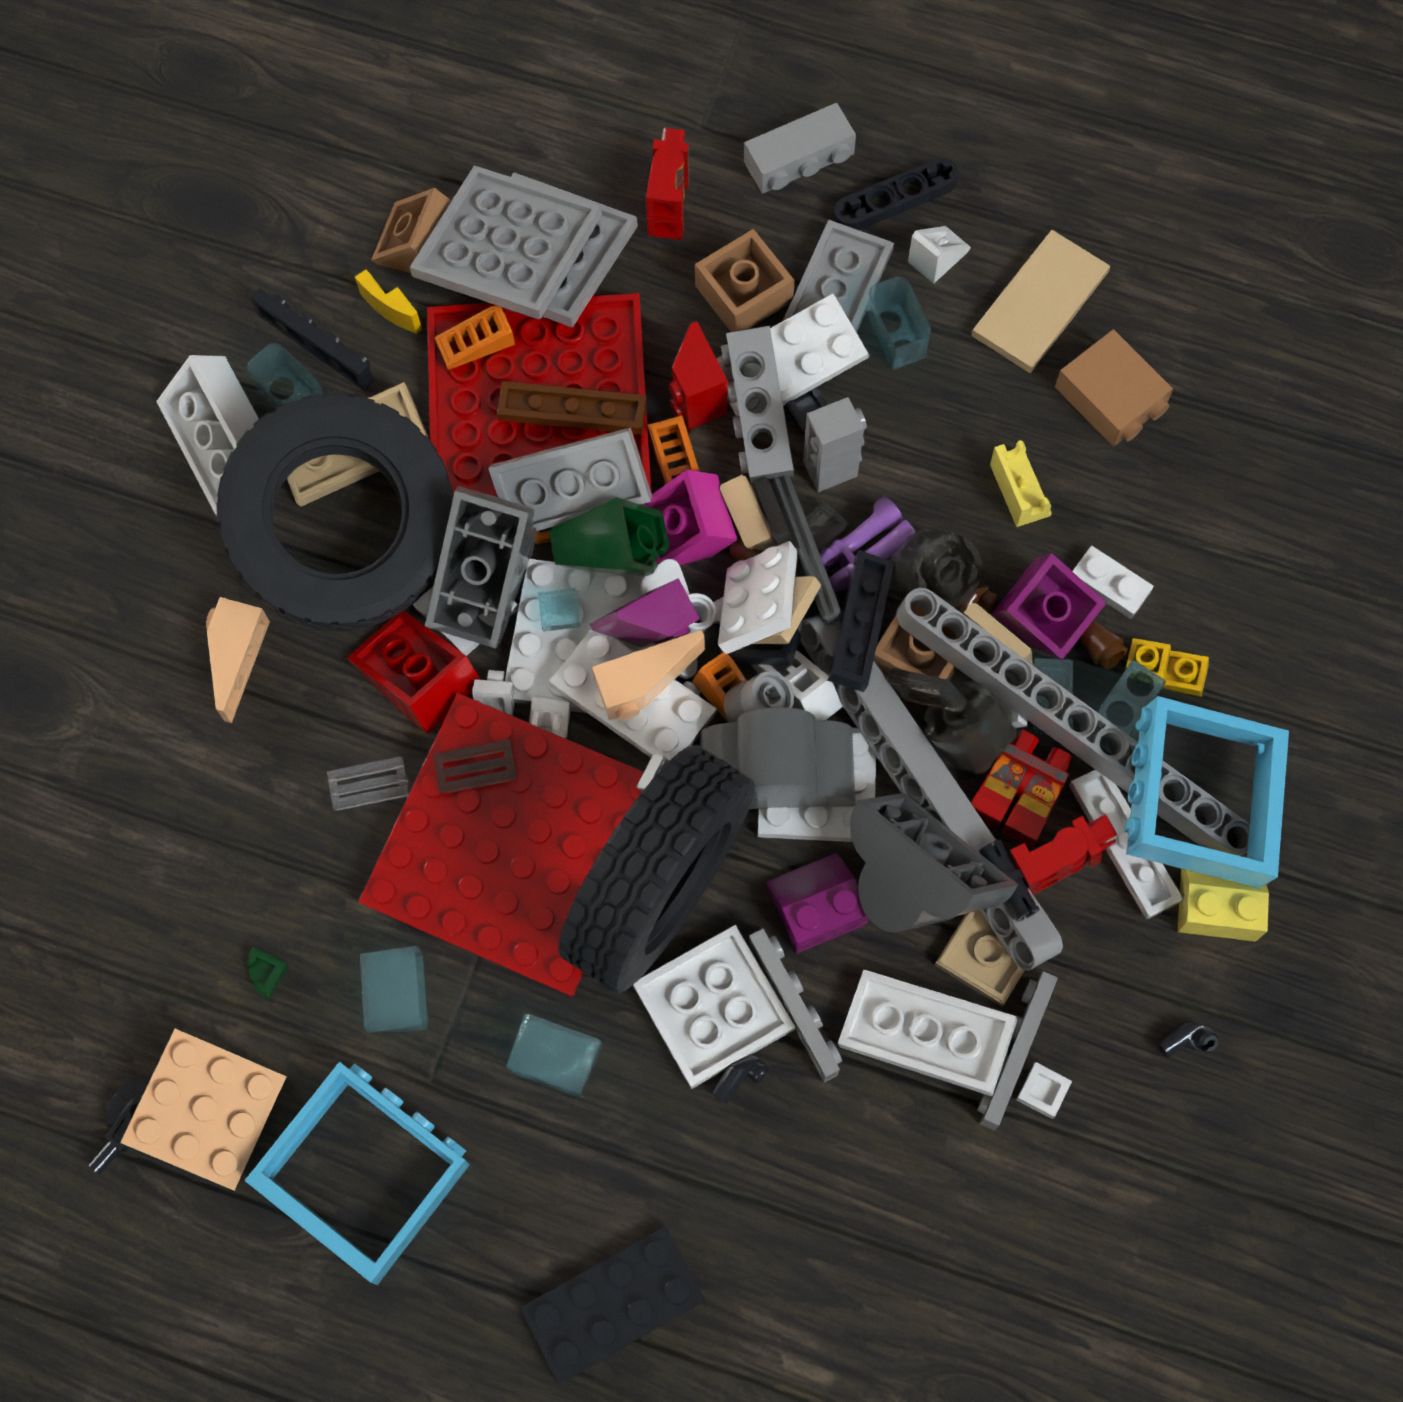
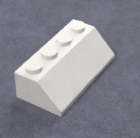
(207, 417)

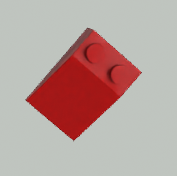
(415, 670)

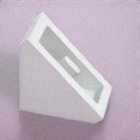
(936, 251)

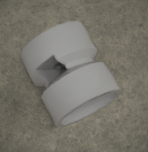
(759, 692)

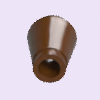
(1103, 645)

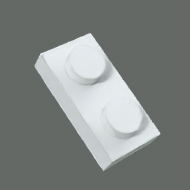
(1113, 582)

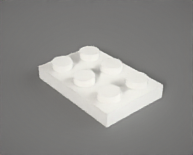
(758, 597)

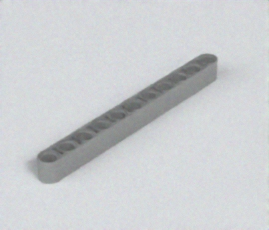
(1054, 720)
(927, 781)

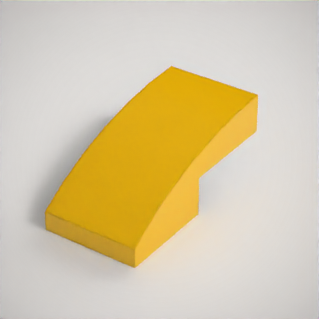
(391, 306)

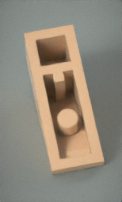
(233, 642)
(639, 677)

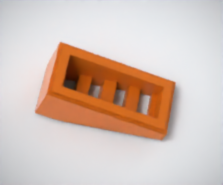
(480, 322)
(668, 427)
(712, 688)

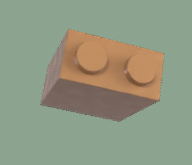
(1114, 388)

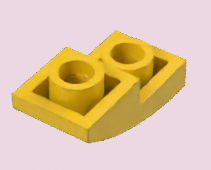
(1180, 670)

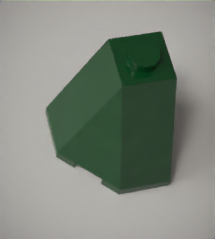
(612, 539)

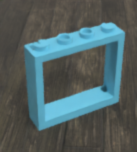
(1267, 794)
(262, 1175)

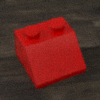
(698, 381)

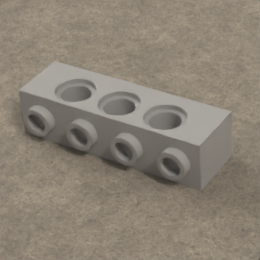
(757, 347)

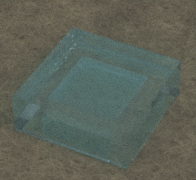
(559, 609)

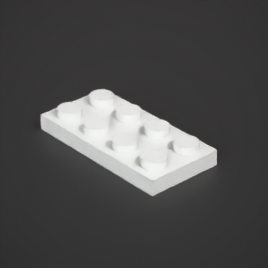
(807, 351)
(661, 728)
(927, 1032)

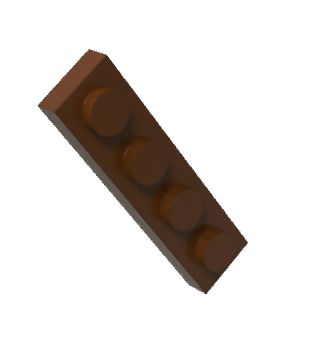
(571, 407)

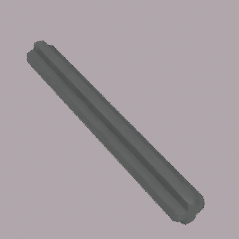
(806, 547)

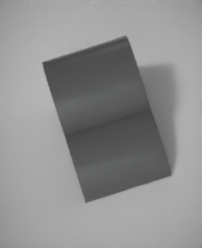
(497, 545)
(788, 757)
(918, 867)

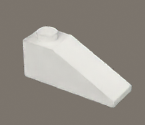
(809, 686)

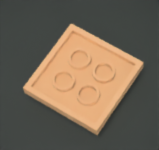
(203, 1109)

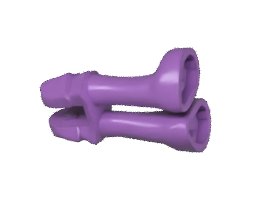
(884, 517)

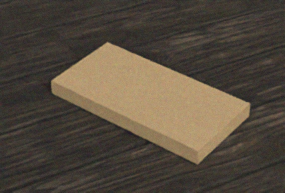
(1040, 301)
(334, 472)

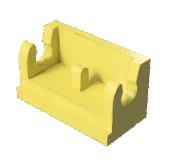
(1019, 484)

